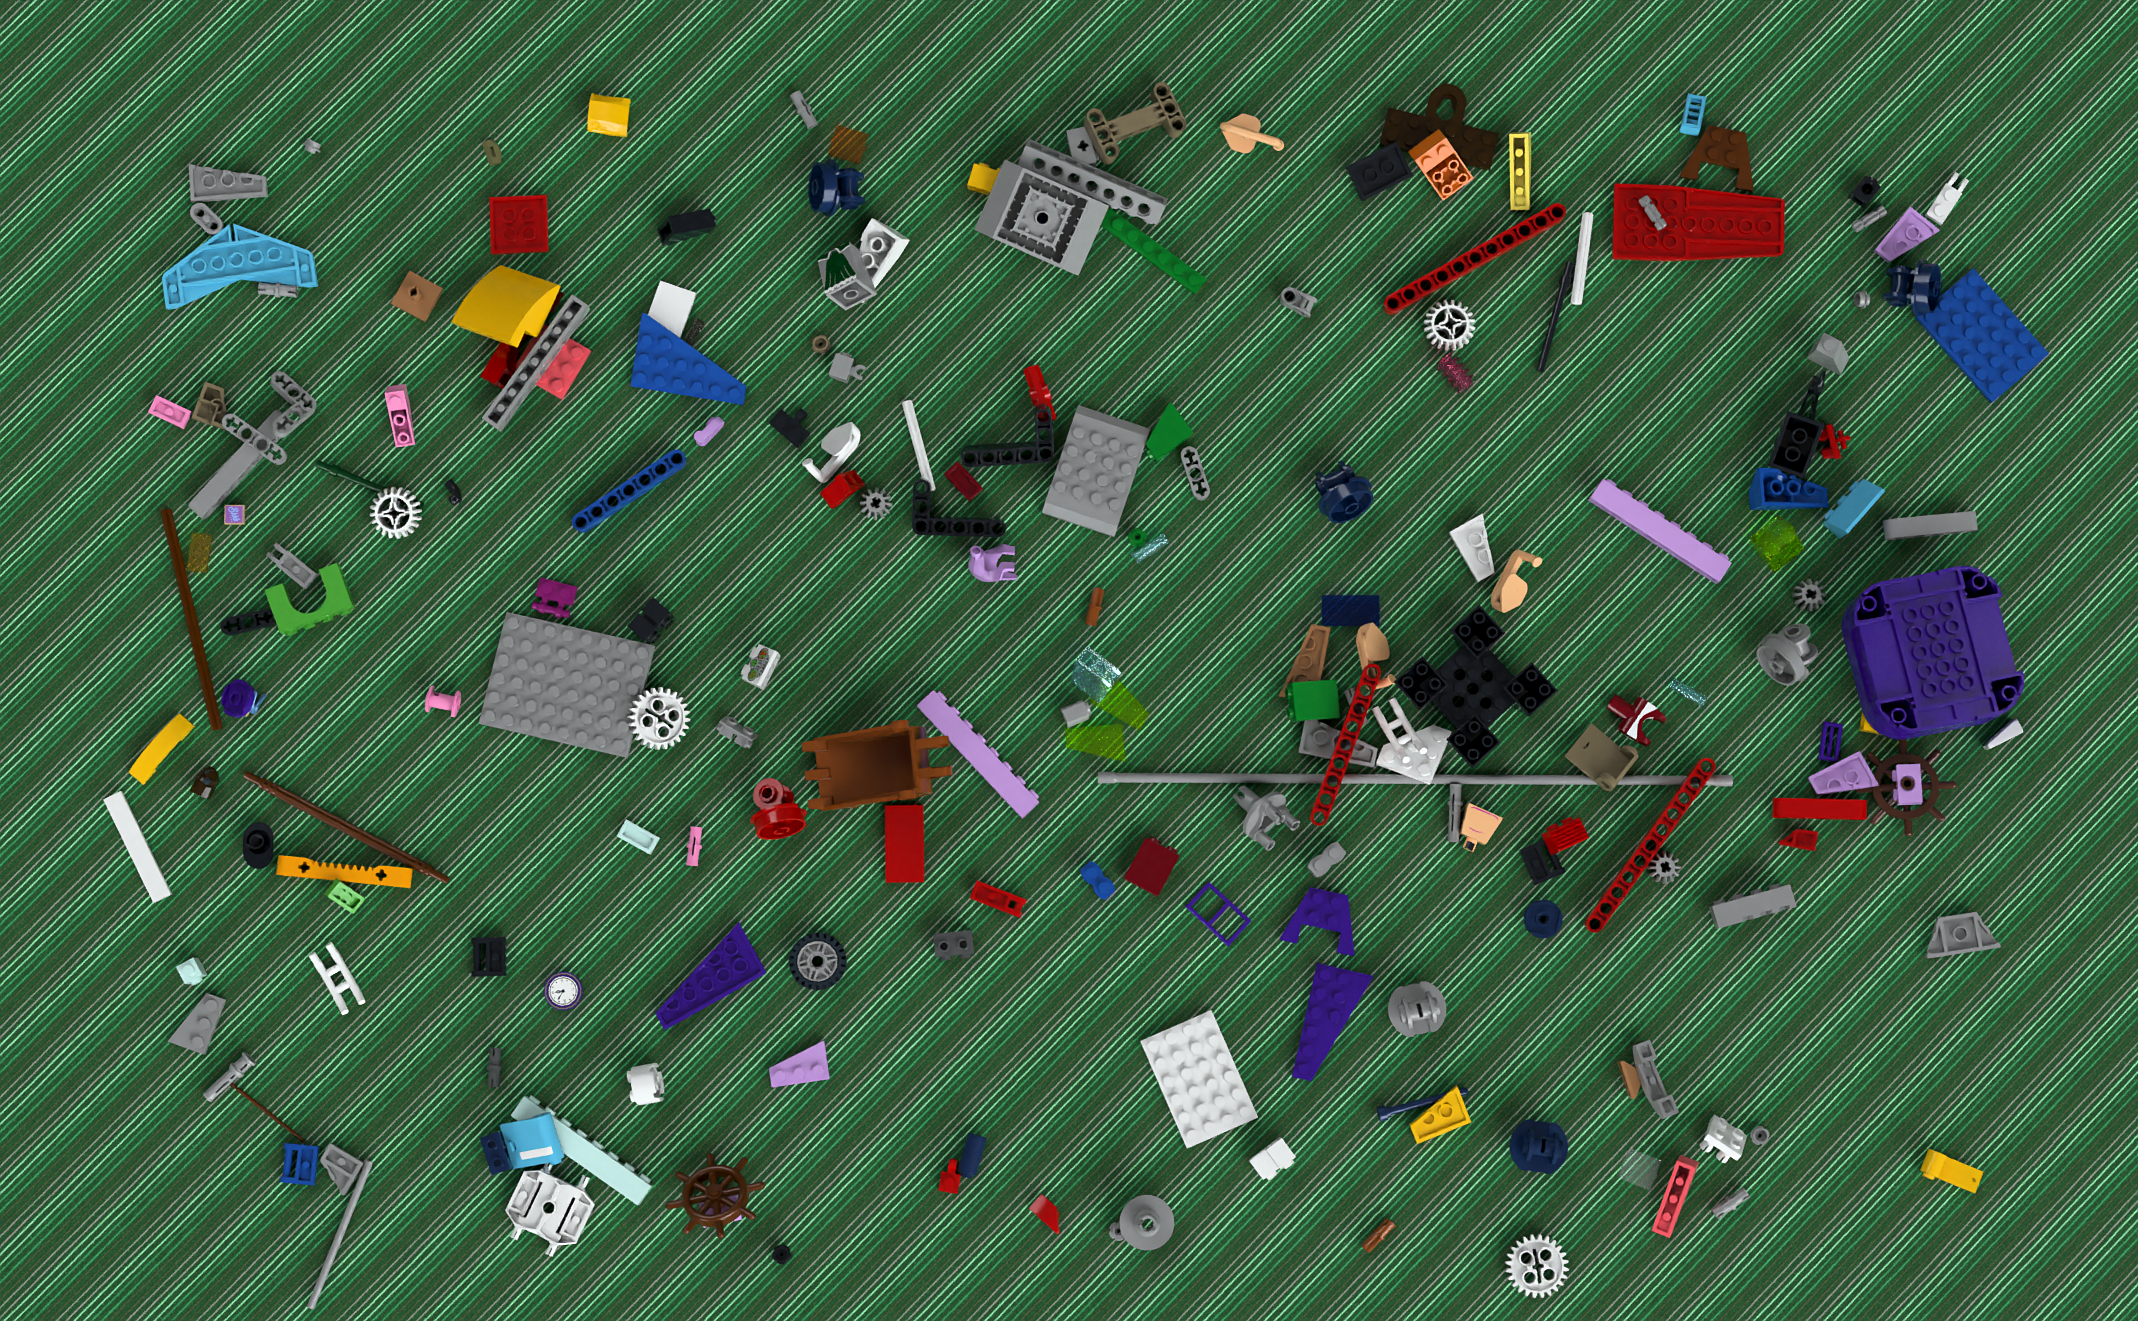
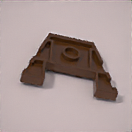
(1723, 149)

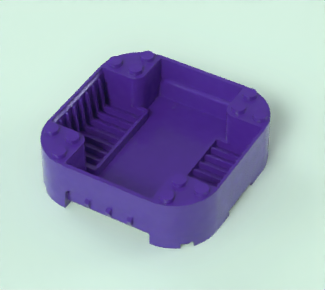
(1931, 653)

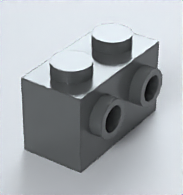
(953, 944)

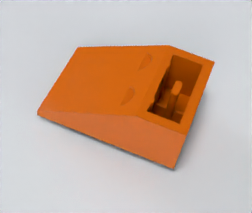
(1440, 164)

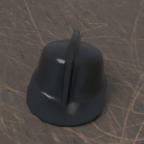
(258, 845)

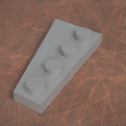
(218, 185)
(1320, 739)

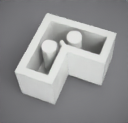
(1272, 1158)

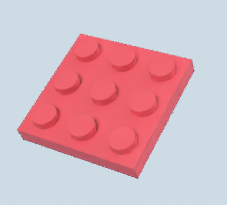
(564, 367)

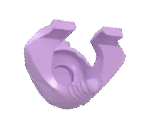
(983, 564)

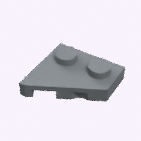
(341, 1167)

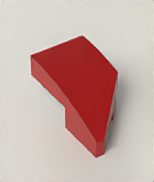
(1801, 840)
(1046, 1212)

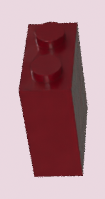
(1152, 866)

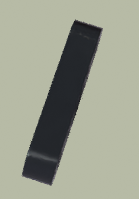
(236, 630)

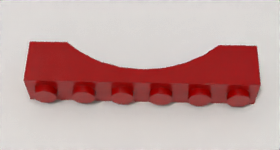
(503, 361)

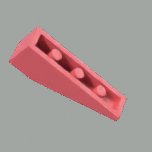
(1675, 1195)

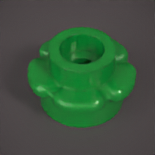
(1137, 542)

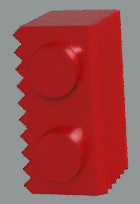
(1564, 836)

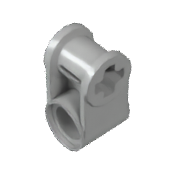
(1298, 302)

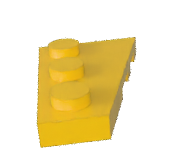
(1441, 1117)

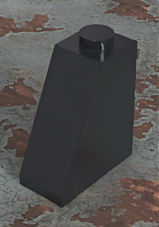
(686, 226)

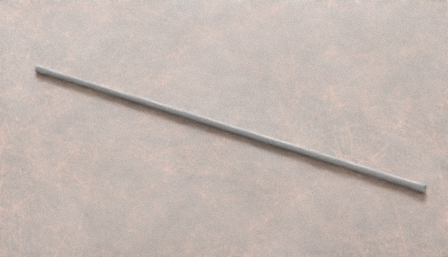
(1113, 777)

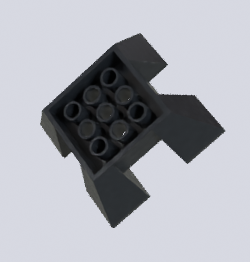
(1471, 721)

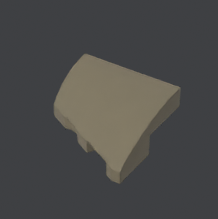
(210, 406)

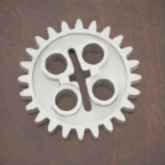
(668, 702)
(1519, 1269)

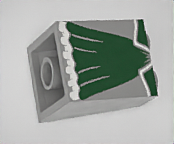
(845, 276)

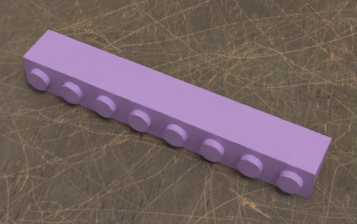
(1660, 531)
(978, 754)

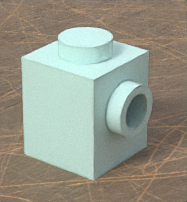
(192, 971)

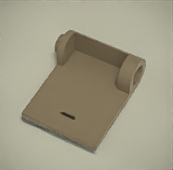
(1602, 758)

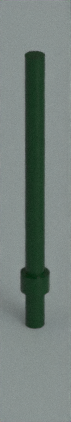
(335, 471)

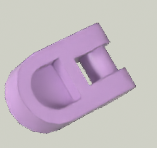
(712, 428)

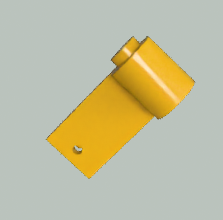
(1950, 1171)

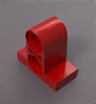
(843, 487)

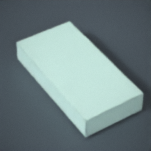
(638, 837)

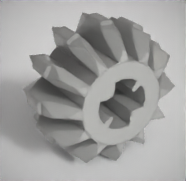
(869, 502)
(1809, 602)
(1658, 869)

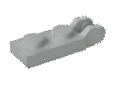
(293, 567)

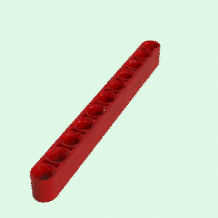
(1481, 252)
(1658, 840)

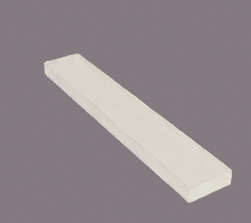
(137, 847)

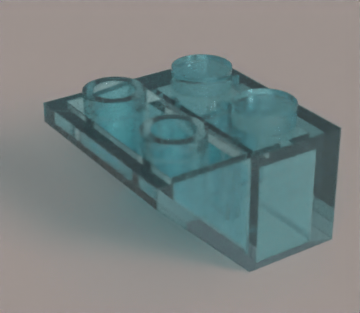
(1094, 674)

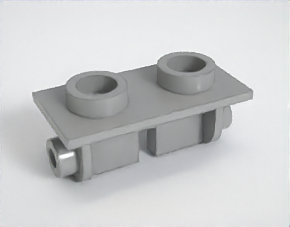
(744, 735)

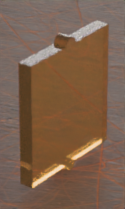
(848, 144)

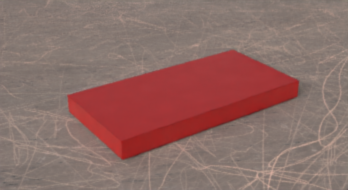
(904, 843)

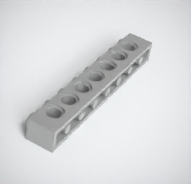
(1089, 173)
(536, 363)

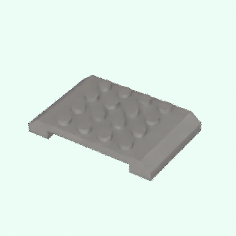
(1096, 471)

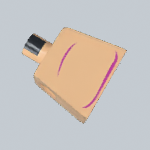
(1478, 826)

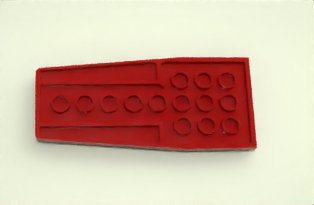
(1698, 225)

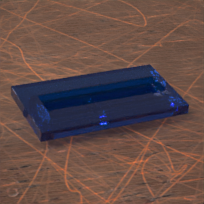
(1350, 610)

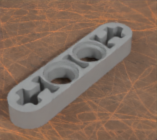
(254, 439)

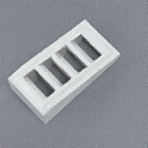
(2009, 731)

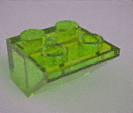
(1777, 543)

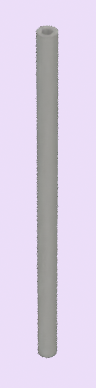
(339, 1235)

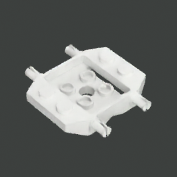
(554, 1191)

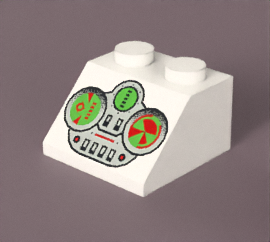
(761, 666)

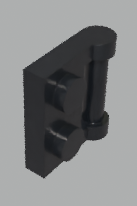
(1537, 865)
(495, 956)

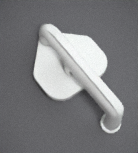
(840, 445)

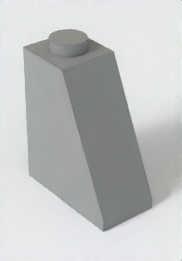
(1829, 353)

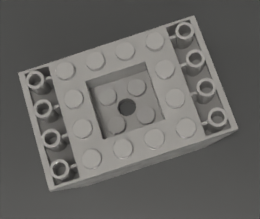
(1013, 212)

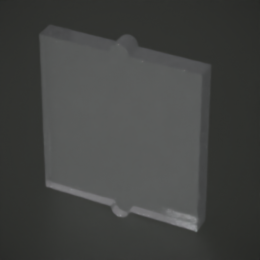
(1639, 1169)

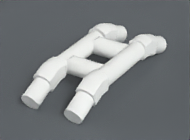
(1402, 720)
(339, 966)

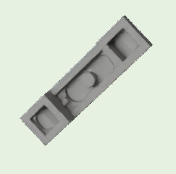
(1651, 1081)

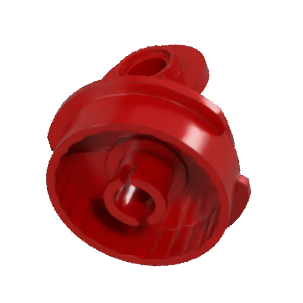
(778, 812)

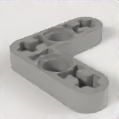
(296, 402)

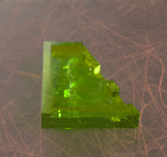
(1123, 705)
(1097, 740)

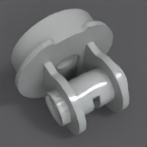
(1786, 653)
(1417, 1008)

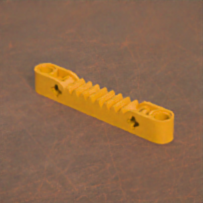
(293, 867)

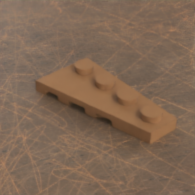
(1311, 658)

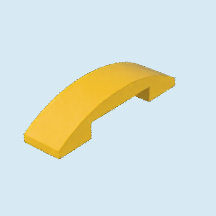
(160, 747)

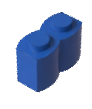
(1101, 885)

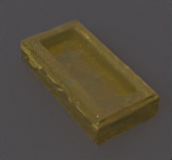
(199, 553)

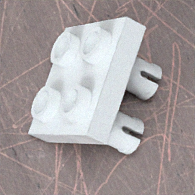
(1724, 1137)

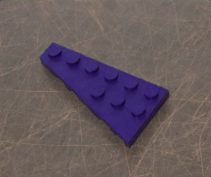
(720, 974)
(1329, 1006)

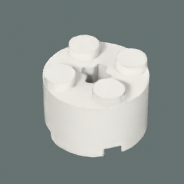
(646, 1084)

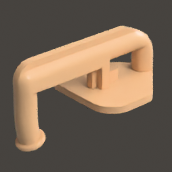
(1244, 132)
(1510, 588)
(1373, 646)

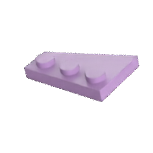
(1905, 235)
(1843, 776)
(801, 1068)

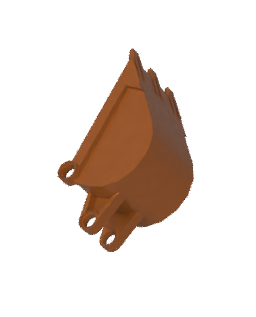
(873, 765)

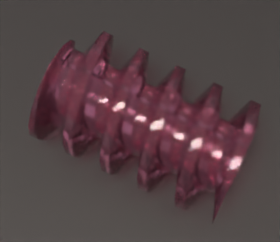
(1455, 372)

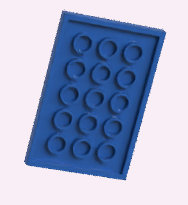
(1982, 336)

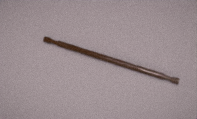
(267, 1112)

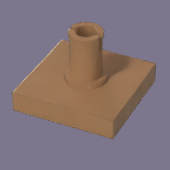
(417, 296)

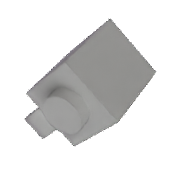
(844, 367)

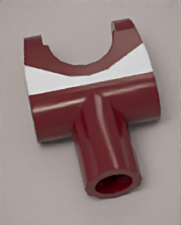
(1633, 717)

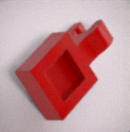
(950, 1180)

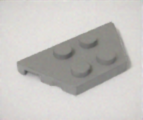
(1959, 935)

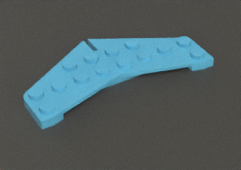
(225, 261)

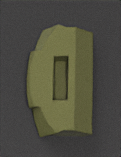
(492, 152)

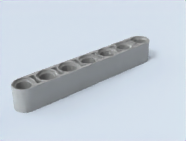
(233, 472)

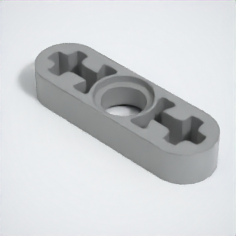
(1194, 488)

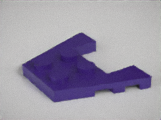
(1324, 911)

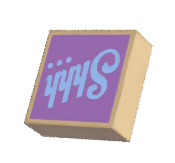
(234, 515)

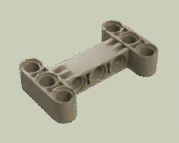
(1134, 123)

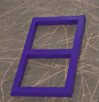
(1208, 924)

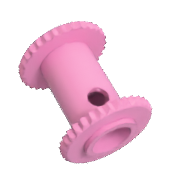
(442, 701)

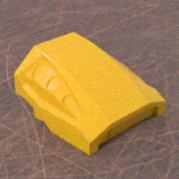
(608, 115)

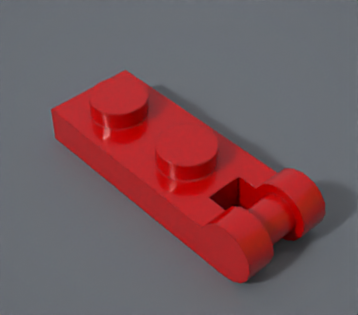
(997, 898)

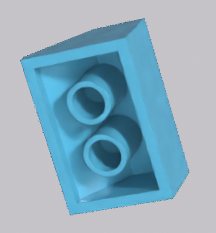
(1852, 507)

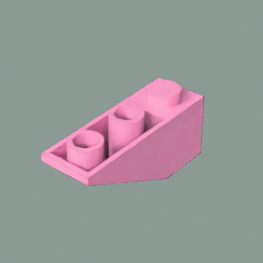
(400, 415)

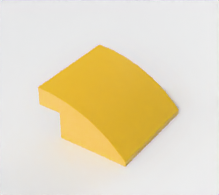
(507, 305)

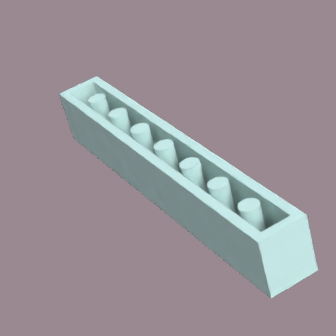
(590, 1154)

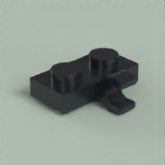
(790, 427)

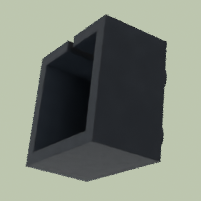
(652, 623)

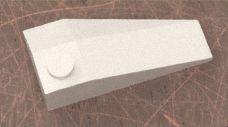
(880, 249)

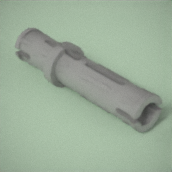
(1454, 813)

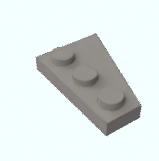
(200, 1025)

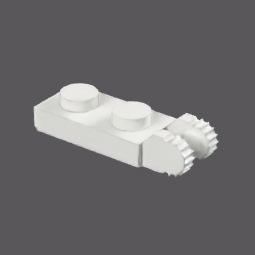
(1945, 200)

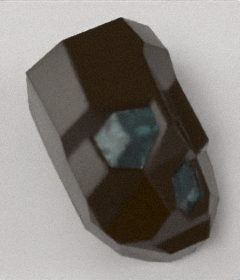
(206, 782)

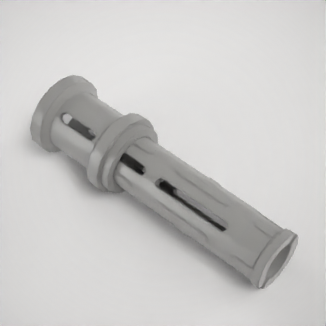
(235, 1070)

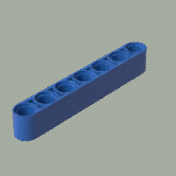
(619, 492)

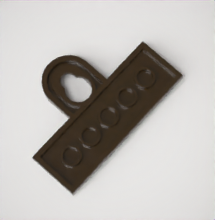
(1409, 129)

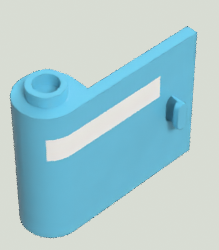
(532, 1141)

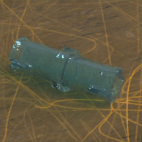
(1150, 548)
(1688, 692)

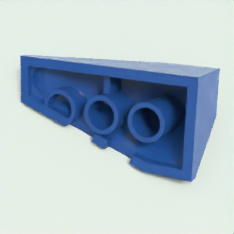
(1781, 491)

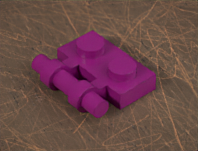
(557, 592)

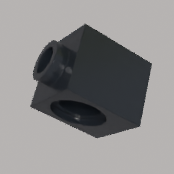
(1861, 198)

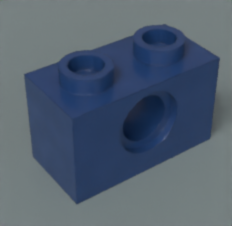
(496, 1153)

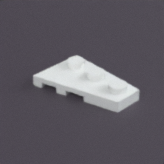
(1474, 547)

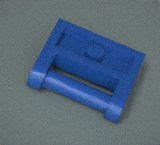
(305, 1166)

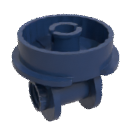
(823, 188)
(1925, 289)
(1343, 494)
(1538, 1146)

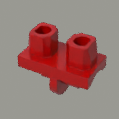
(1833, 451)

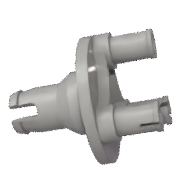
(1264, 814)
(1140, 1209)

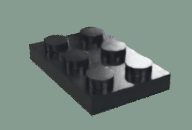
(1379, 171)

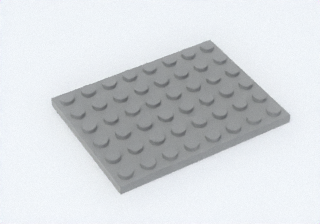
(566, 684)

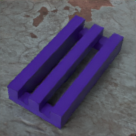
(1829, 746)

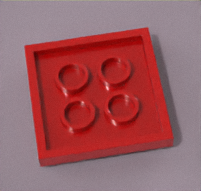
(519, 224)

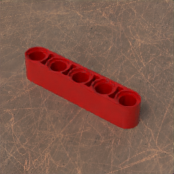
(1819, 808)

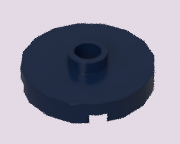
(1553, 919)

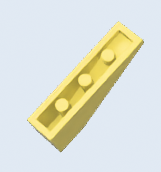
(1520, 170)

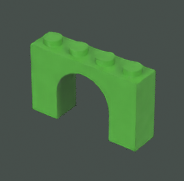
(337, 602)

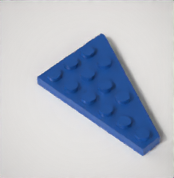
(673, 366)

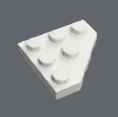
(1420, 766)

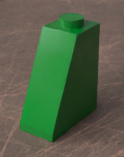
(1168, 434)

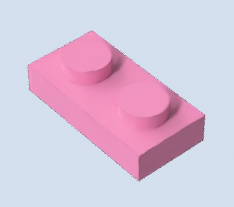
(170, 412)

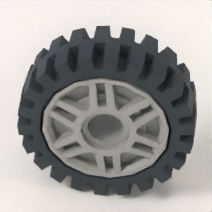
(802, 961)

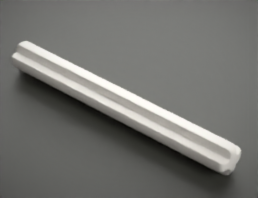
(1582, 258)
(918, 443)

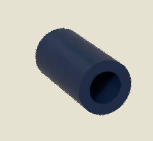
(971, 1155)

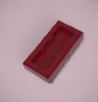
(963, 481)

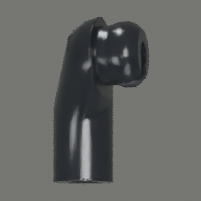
(455, 491)

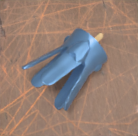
(255, 707)

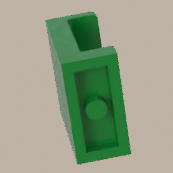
(1312, 700)

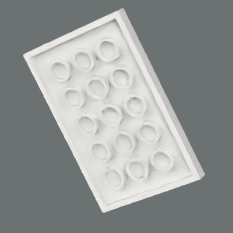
(1199, 1079)

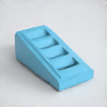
(1690, 126)

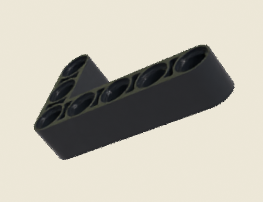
(1016, 447)
(949, 521)

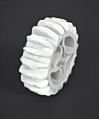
(1457, 323)
(395, 519)

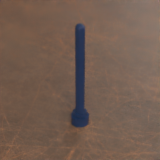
(1386, 1112)

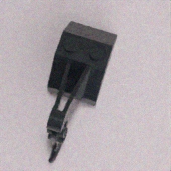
(1798, 435)

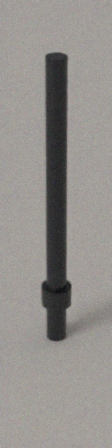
(1564, 281)

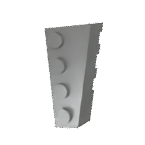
(1752, 906)

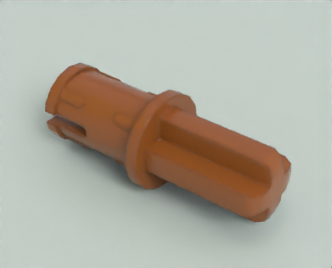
(1094, 607)
(1378, 1235)

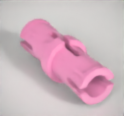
(695, 832)

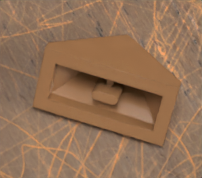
(1629, 1078)

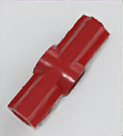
(1038, 389)

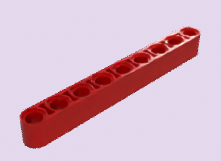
(1352, 737)

